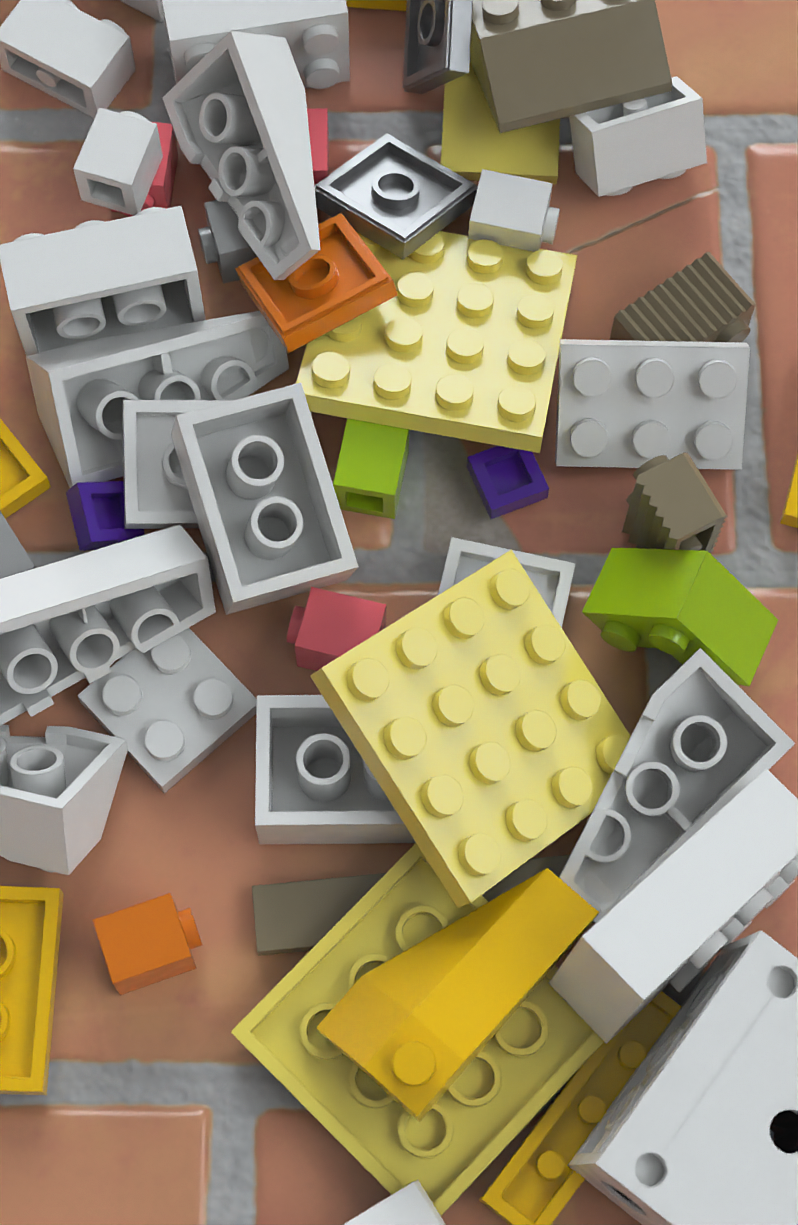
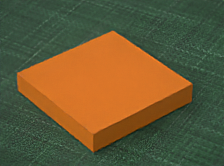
(324, 291)

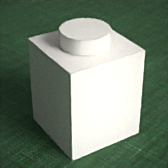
(118, 161)
(513, 211)

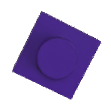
(507, 479)
(99, 514)

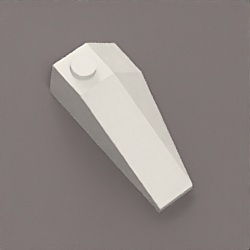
(249, 130)
(85, 383)
(680, 767)
(56, 794)

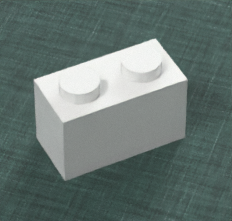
(66, 53)
(639, 140)

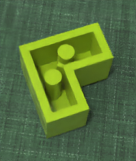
(678, 606)

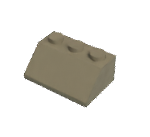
(565, 57)

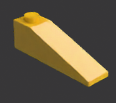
(446, 997)

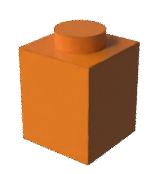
(147, 943)

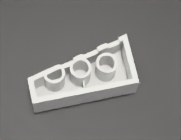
(93, 609)

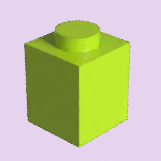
(371, 468)

